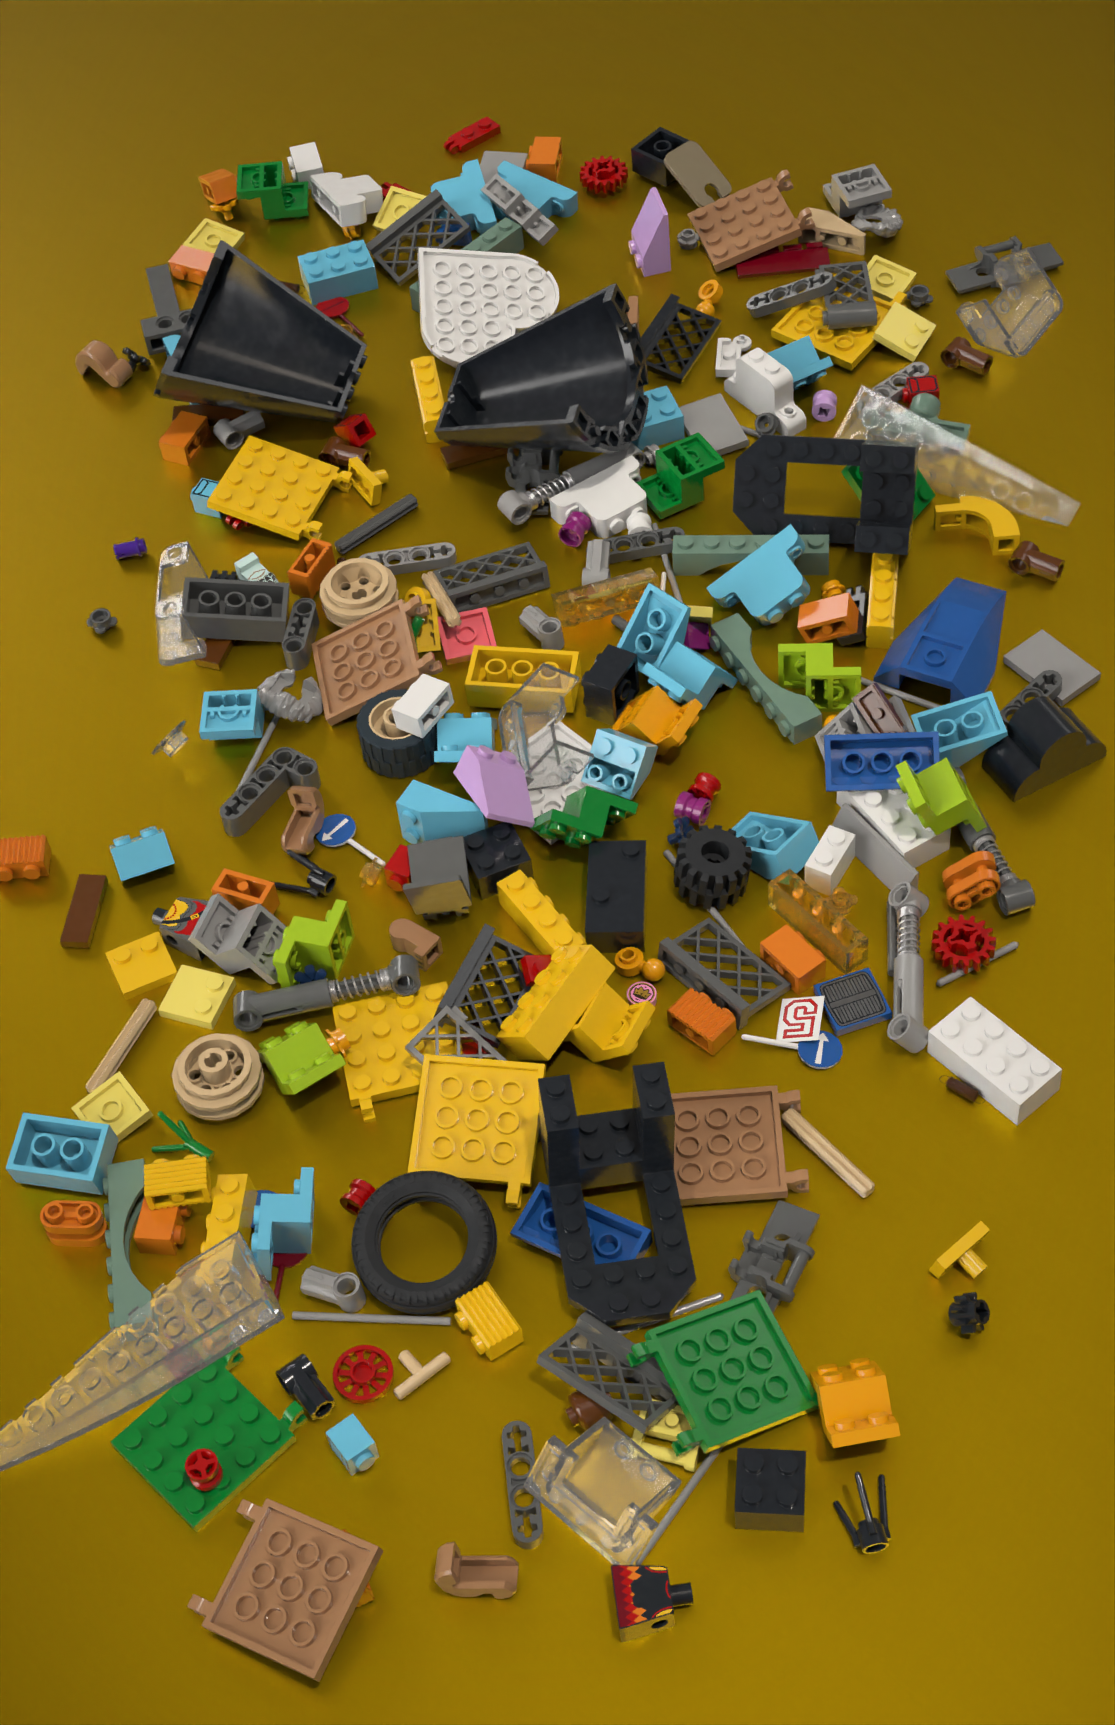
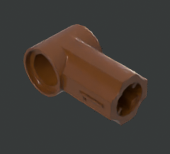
(961, 353)
(338, 452)
(1029, 559)

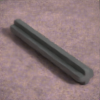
(376, 524)

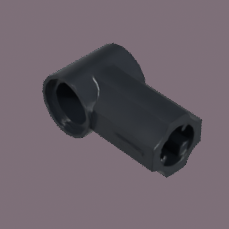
(302, 1381)

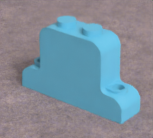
(542, 193)
(467, 199)
(766, 579)

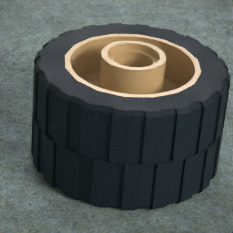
(388, 748)

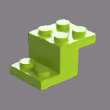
(812, 668)
(939, 797)
(315, 943)
(299, 1057)

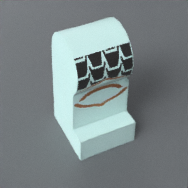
(252, 570)

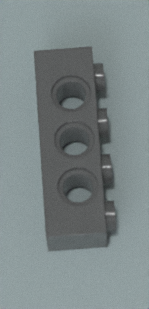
(163, 326)

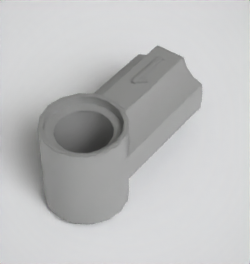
(233, 432)
(596, 562)
(544, 628)
(332, 1288)

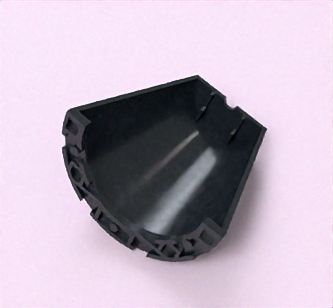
(260, 348)
(555, 384)

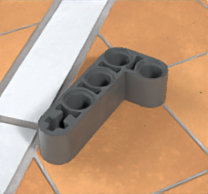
(265, 786)

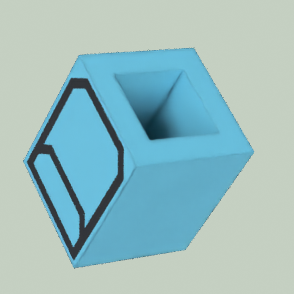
(201, 494)
(352, 1445)

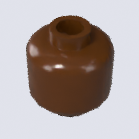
(585, 1411)

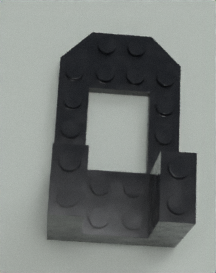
(885, 500)
(612, 1151)

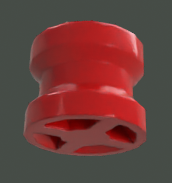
(705, 786)
(357, 1196)
(197, 1465)

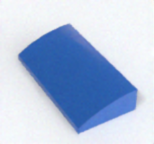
(870, 760)
(610, 1234)

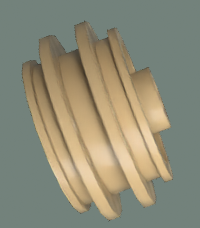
(350, 590)
(207, 1077)

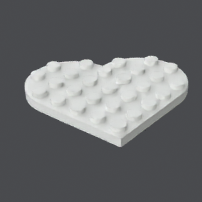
(479, 299)

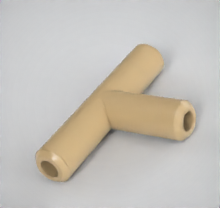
(419, 1373)

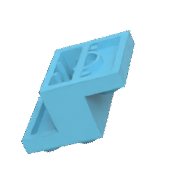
(802, 361)
(688, 675)
(232, 715)
(457, 732)
(284, 1222)

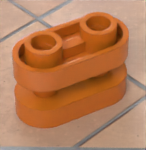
(971, 880)
(74, 1223)

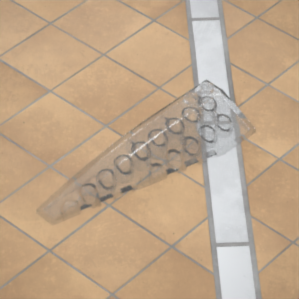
(953, 463)
(185, 1327)

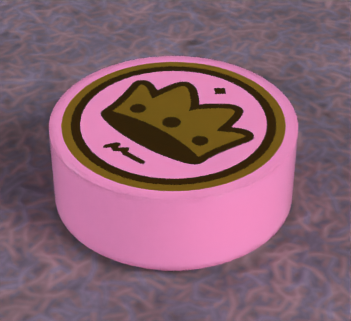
(641, 992)

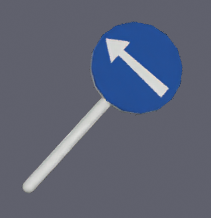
(340, 829)
(815, 1053)

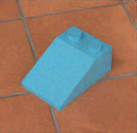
(655, 627)
(963, 727)
(435, 814)
(777, 842)

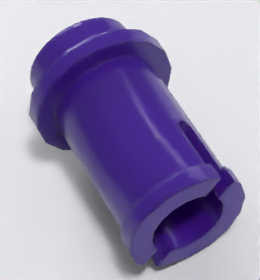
(130, 548)

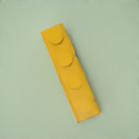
(428, 394)
(882, 600)

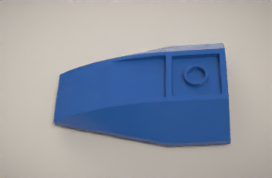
(950, 641)

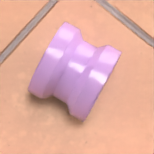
(824, 405)

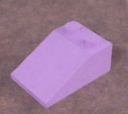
(651, 236)
(496, 784)

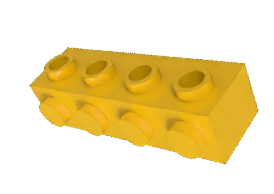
(536, 914)
(231, 1209)

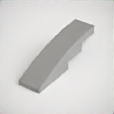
(519, 209)

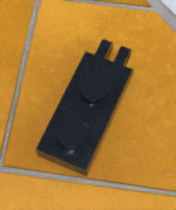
(861, 600)

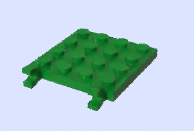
(728, 1372)
(212, 1414)

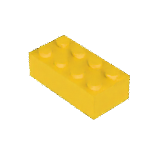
(500, 671)
(555, 1002)

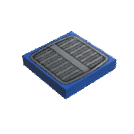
(853, 1001)

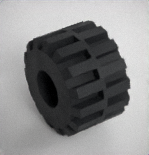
(712, 867)

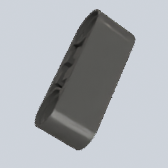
(300, 634)

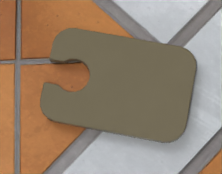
(695, 171)

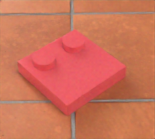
(460, 640)

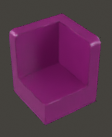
(697, 636)

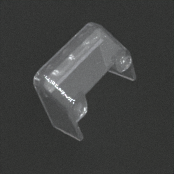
(529, 730)

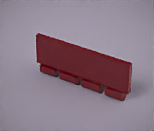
(789, 261)

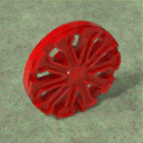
(363, 1374)

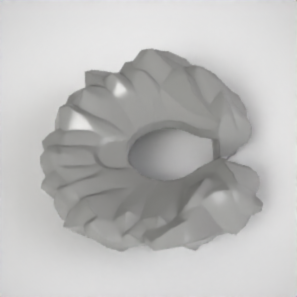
(890, 219)
(284, 704)

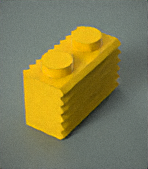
(177, 1182)
(488, 1321)

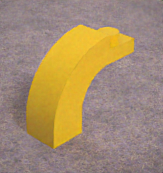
(982, 516)

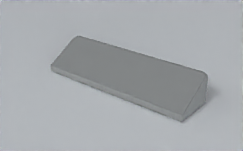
(875, 850)

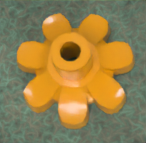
(225, 208)

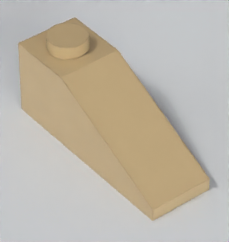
(834, 233)

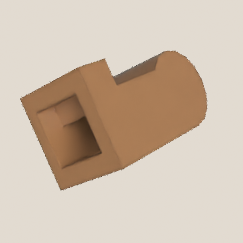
(416, 941)

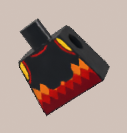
(646, 1599)

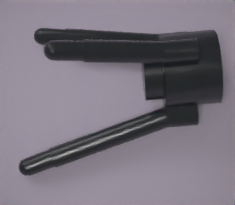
(319, 879)
(871, 1534)

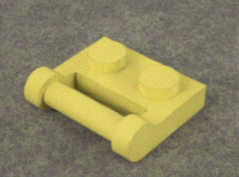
(667, 1429)

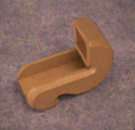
(104, 361)
(305, 820)
(475, 1574)

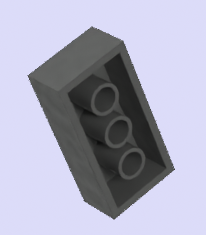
(236, 609)

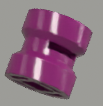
(574, 529)
(695, 809)

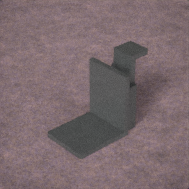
(438, 878)

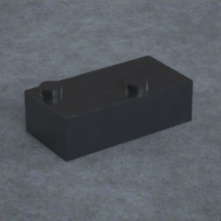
(616, 895)

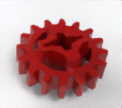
(603, 174)
(963, 944)

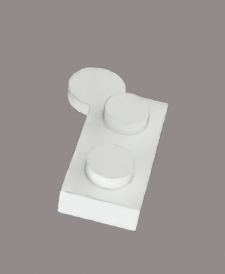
(728, 353)

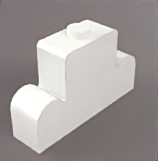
(346, 198)

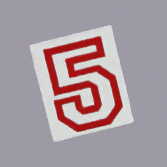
(800, 1019)

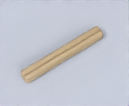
(443, 601)
(122, 1044)
(828, 1153)

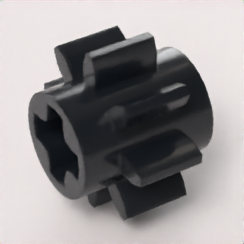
(969, 1313)

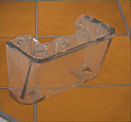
(175, 636)

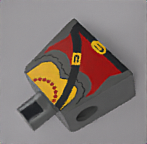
(179, 923)

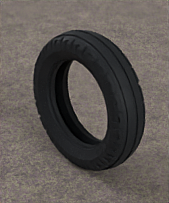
(403, 1192)

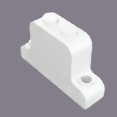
(766, 387)
(604, 498)

